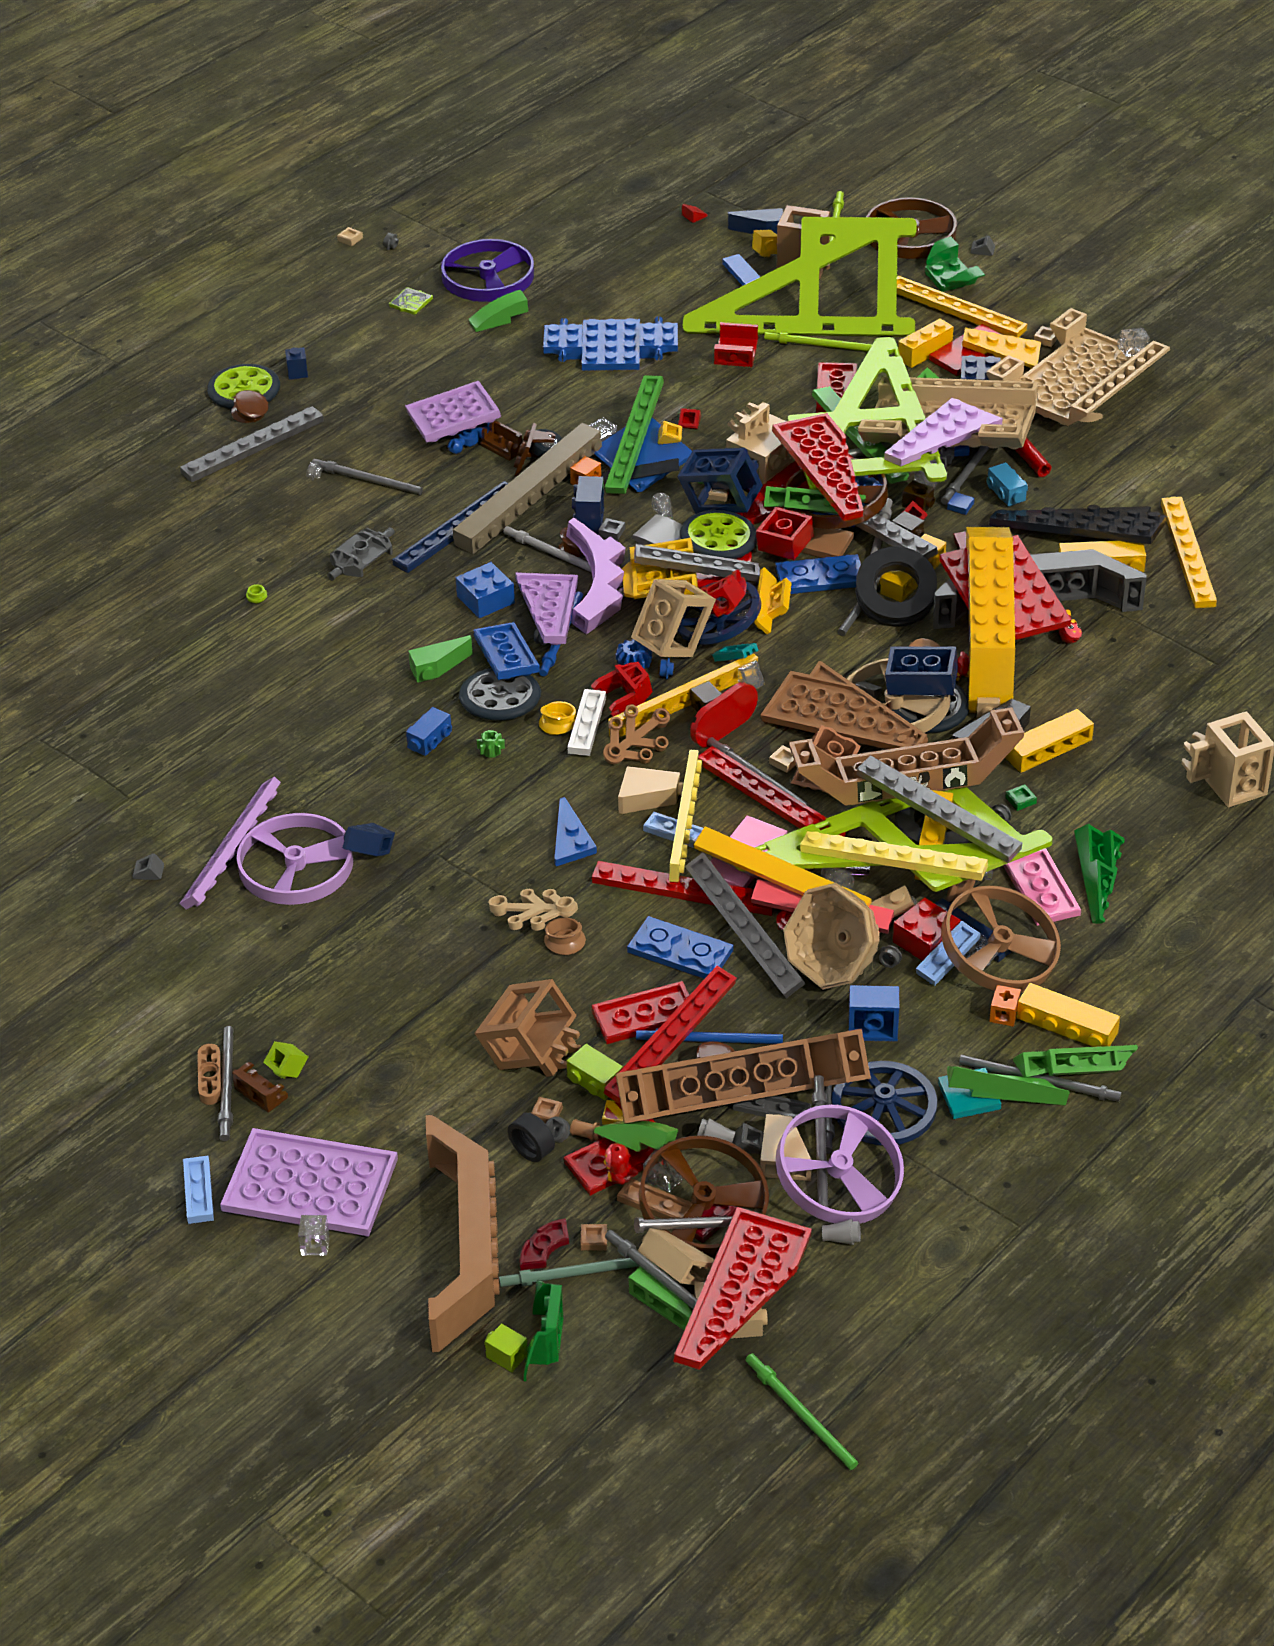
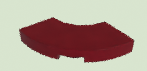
(542, 1244)

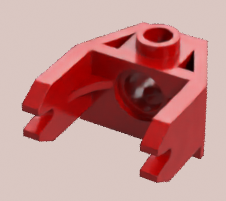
(731, 588)
(632, 679)

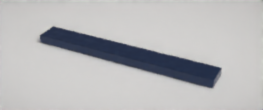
(439, 537)

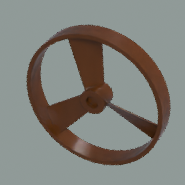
(943, 224)
(875, 498)
(705, 1194)

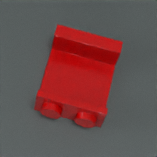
(736, 344)

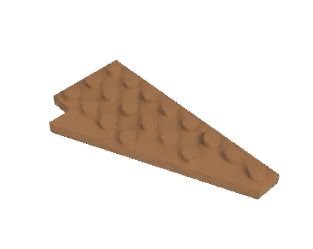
(837, 703)

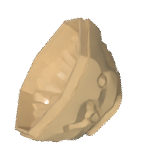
(831, 936)

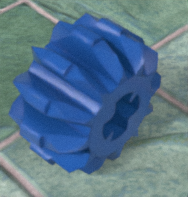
(633, 652)

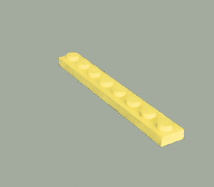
(685, 821)
(894, 855)

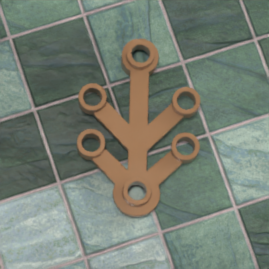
(634, 738)

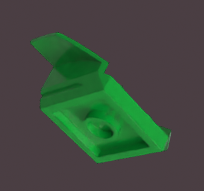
(947, 269)
(545, 1344)

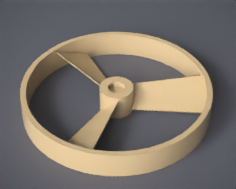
(933, 707)

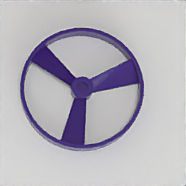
(511, 255)

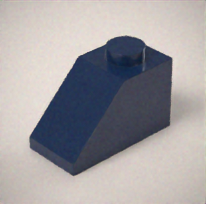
(296, 363)

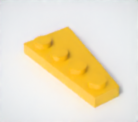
(1002, 346)

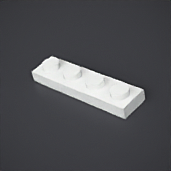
(586, 722)

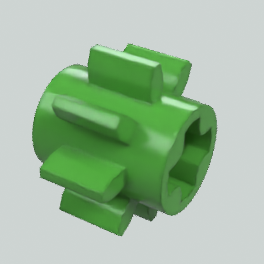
(490, 743)

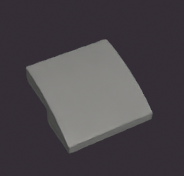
(658, 530)

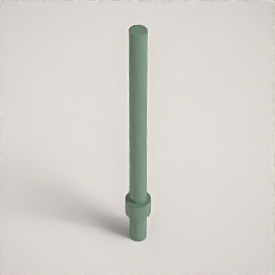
(526, 1277)

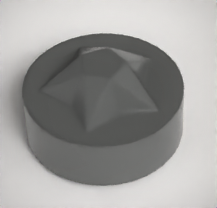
(559, 1128)

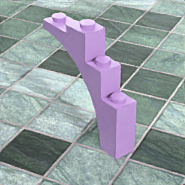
(603, 558)

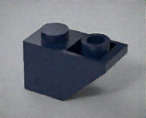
(368, 839)

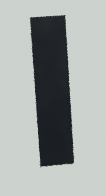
(650, 469)

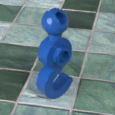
(467, 438)

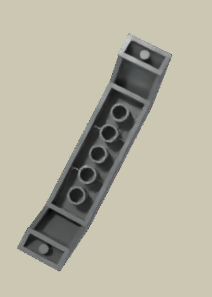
(1071, 577)

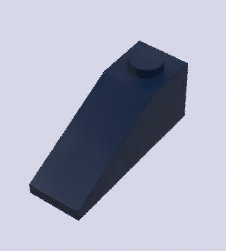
(754, 220)

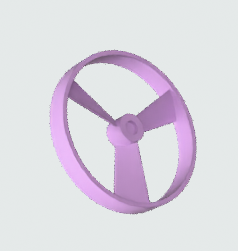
(297, 858)
(840, 1166)

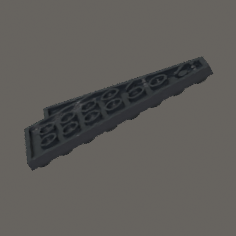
(1110, 523)

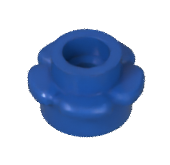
(666, 668)

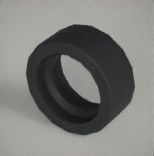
(531, 1137)

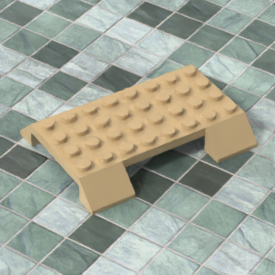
(1079, 372)
(1006, 399)

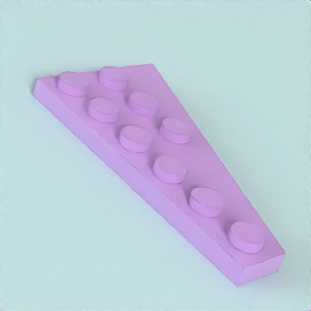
(944, 427)
(549, 602)

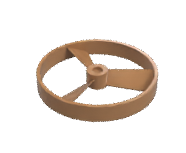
(1003, 938)

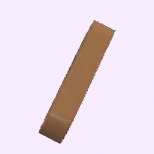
(214, 1081)

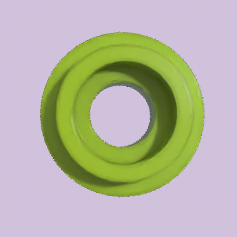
(256, 594)

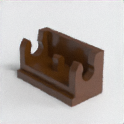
(501, 440)
(258, 1088)

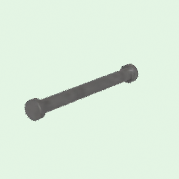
(680, 1223)

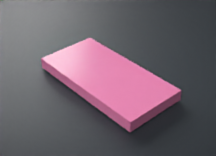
(753, 833)
(1042, 882)

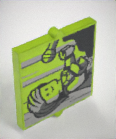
(410, 301)

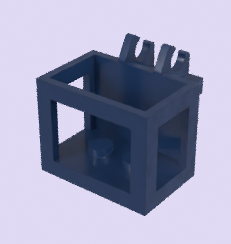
(721, 469)

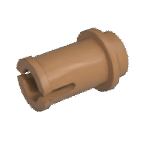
(585, 1130)

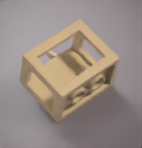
(757, 437)
(663, 615)
(1230, 770)

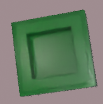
(1021, 797)

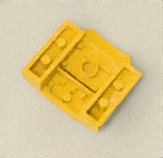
(639, 578)

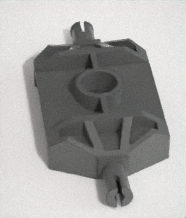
(360, 552)

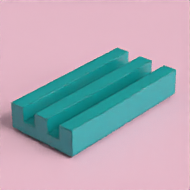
(735, 652)

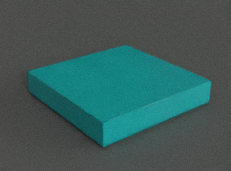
(960, 1100)

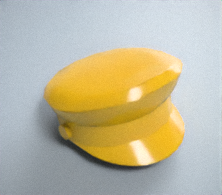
(557, 718)

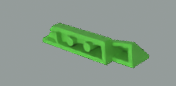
(799, 499)
(1074, 1060)
(1006, 1086)

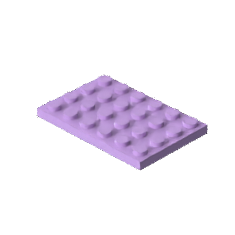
(301, 1175)

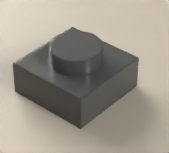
(612, 528)

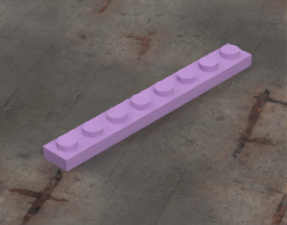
(227, 848)

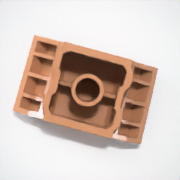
(831, 743)

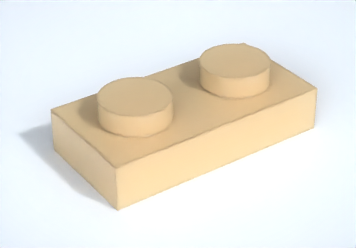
(898, 900)

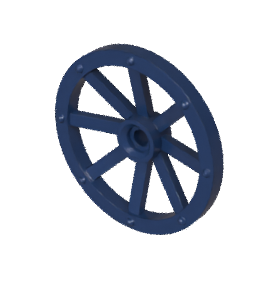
(723, 621)
(886, 1098)

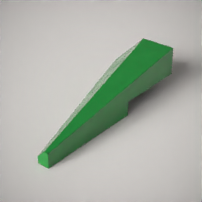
(1098, 859)

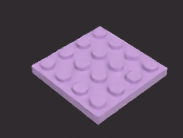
(453, 411)

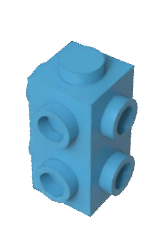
(1007, 484)

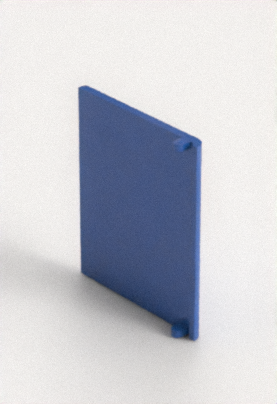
(649, 453)

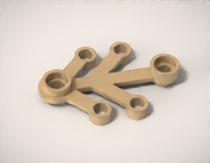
(533, 906)

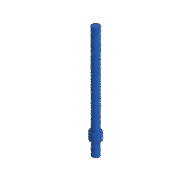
(550, 656)
(721, 1037)

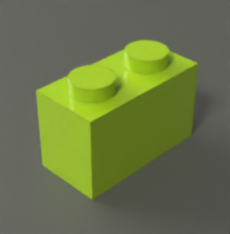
(592, 1070)

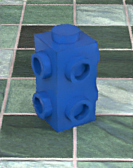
(429, 731)

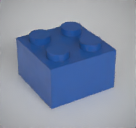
(485, 590)
(874, 1011)

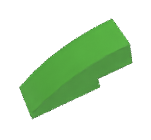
(499, 311)
(638, 1134)

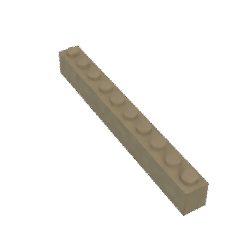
(526, 489)

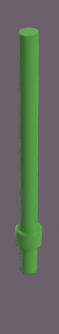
(768, 1377)

